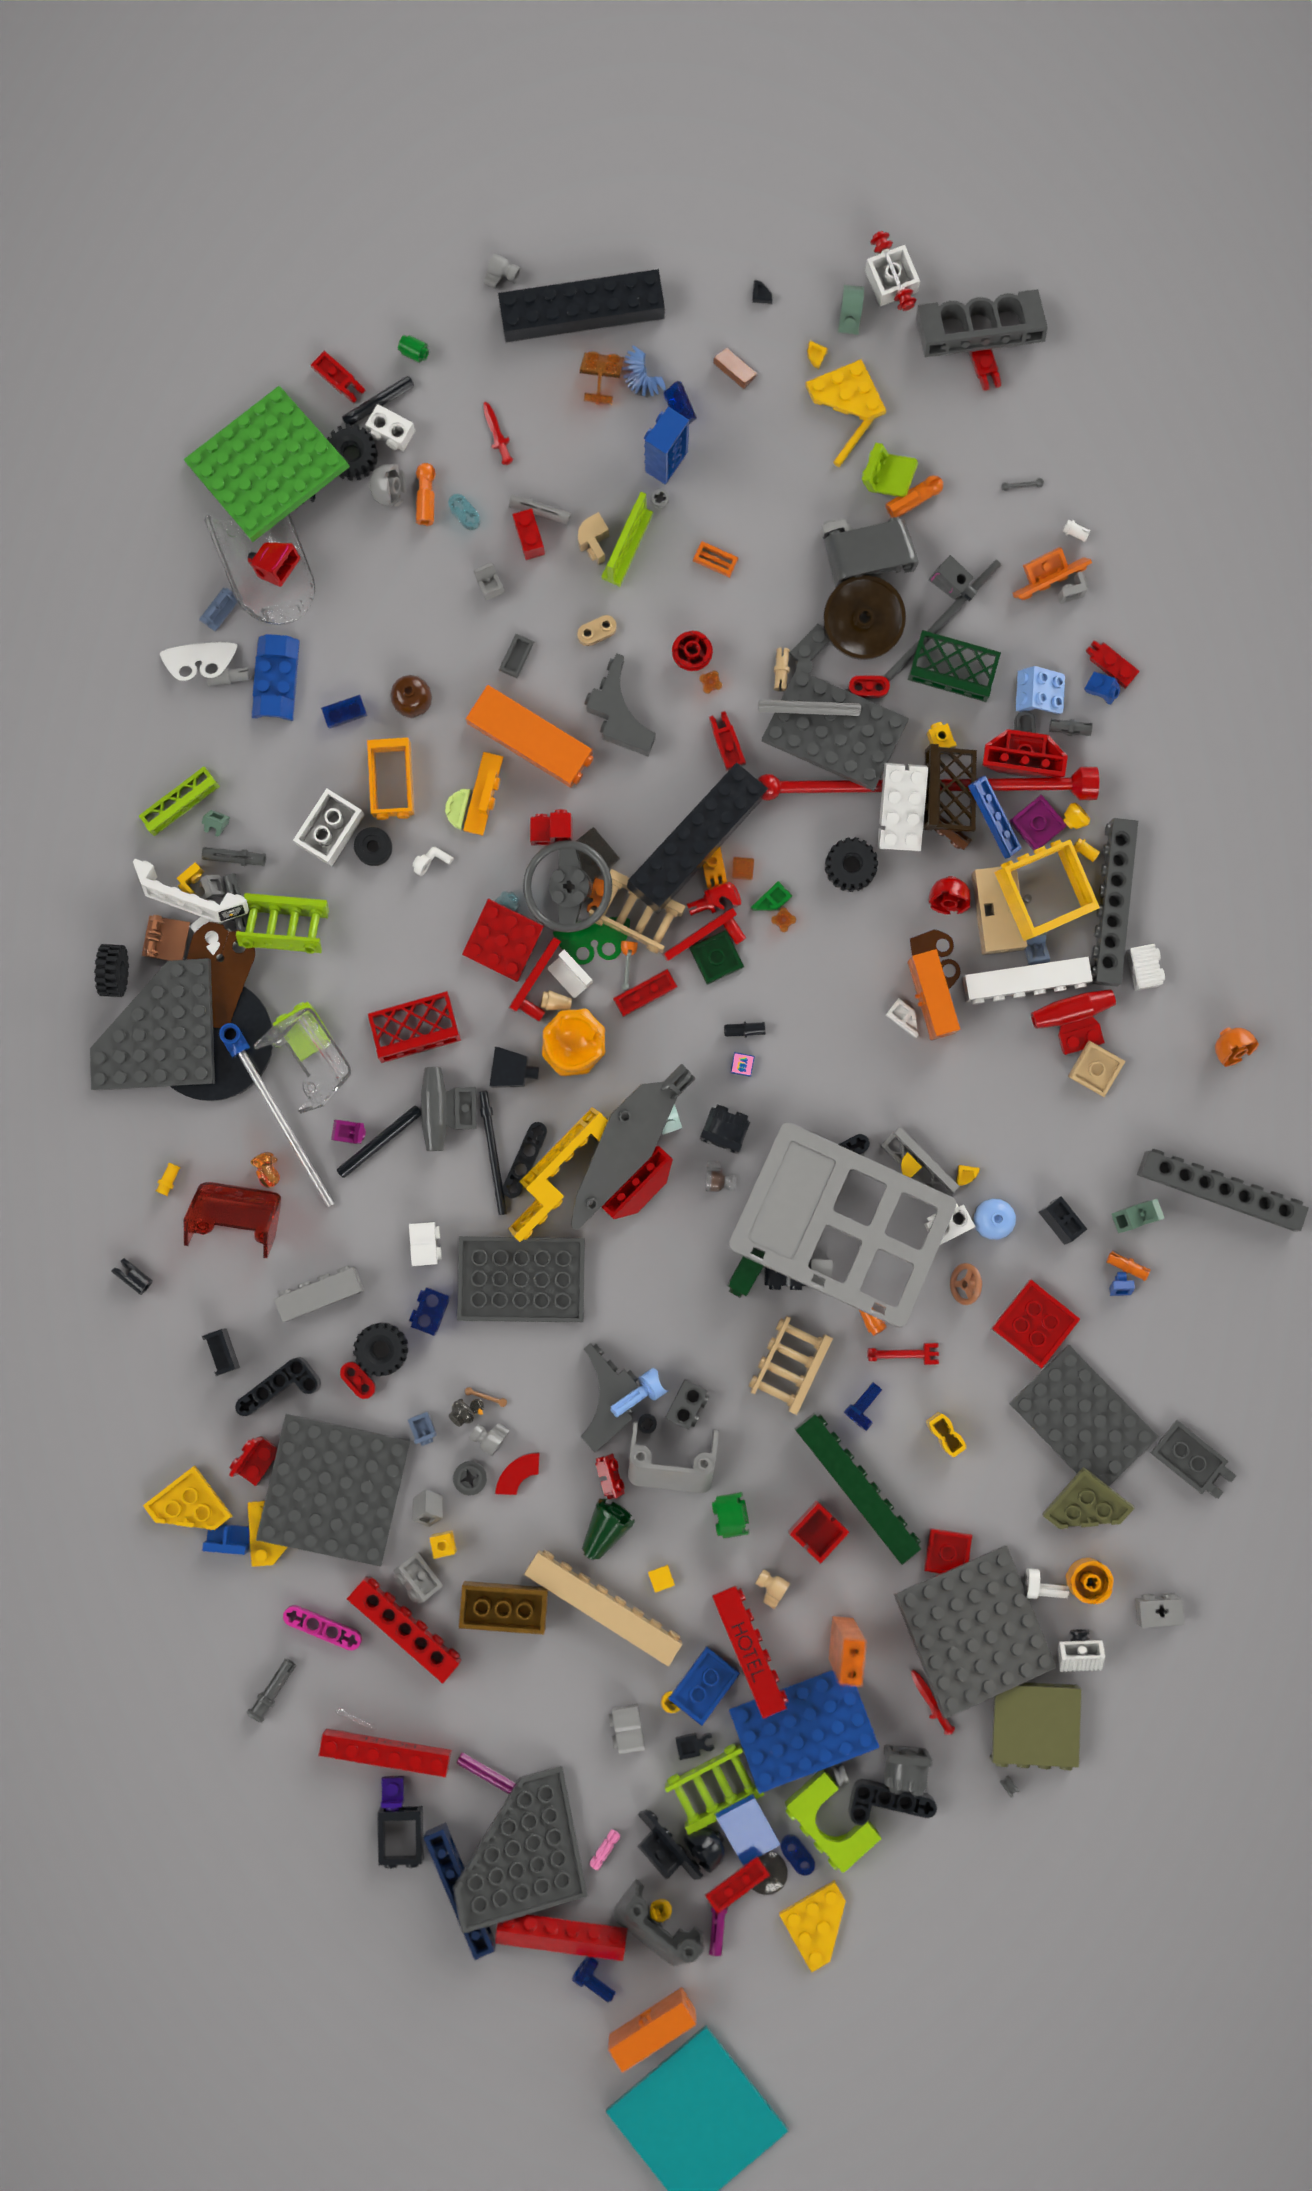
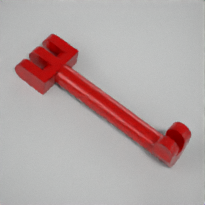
(874, 1354)

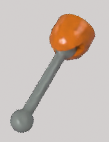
(628, 948)

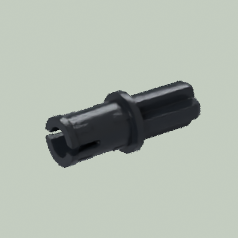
(744, 1029)

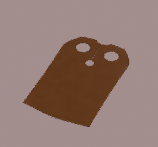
(227, 976)

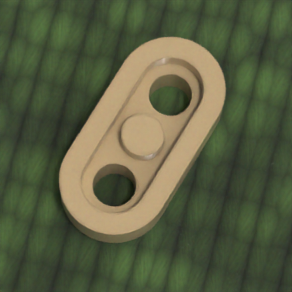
(598, 632)

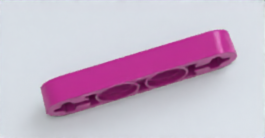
(321, 1631)

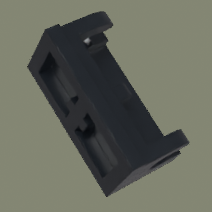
(1063, 1220)

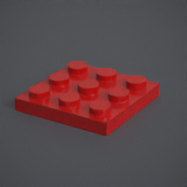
(503, 940)
(1035, 1323)

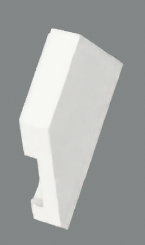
(904, 1016)

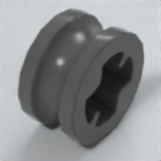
(1009, 1786)

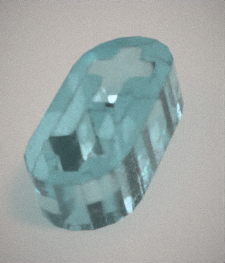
(467, 509)

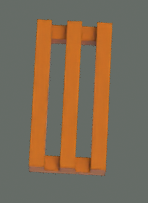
(712, 566)

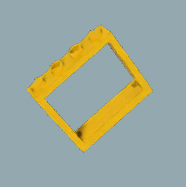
(1075, 874)

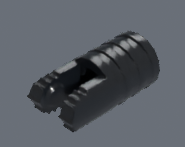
(135, 1279)

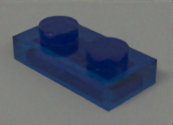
(679, 401)
(344, 711)

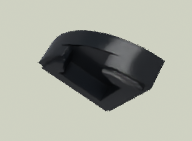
(761, 293)

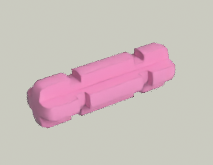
(604, 1849)

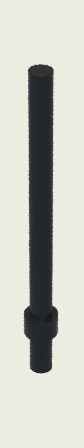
(487, 1112)

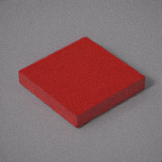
(946, 1550)

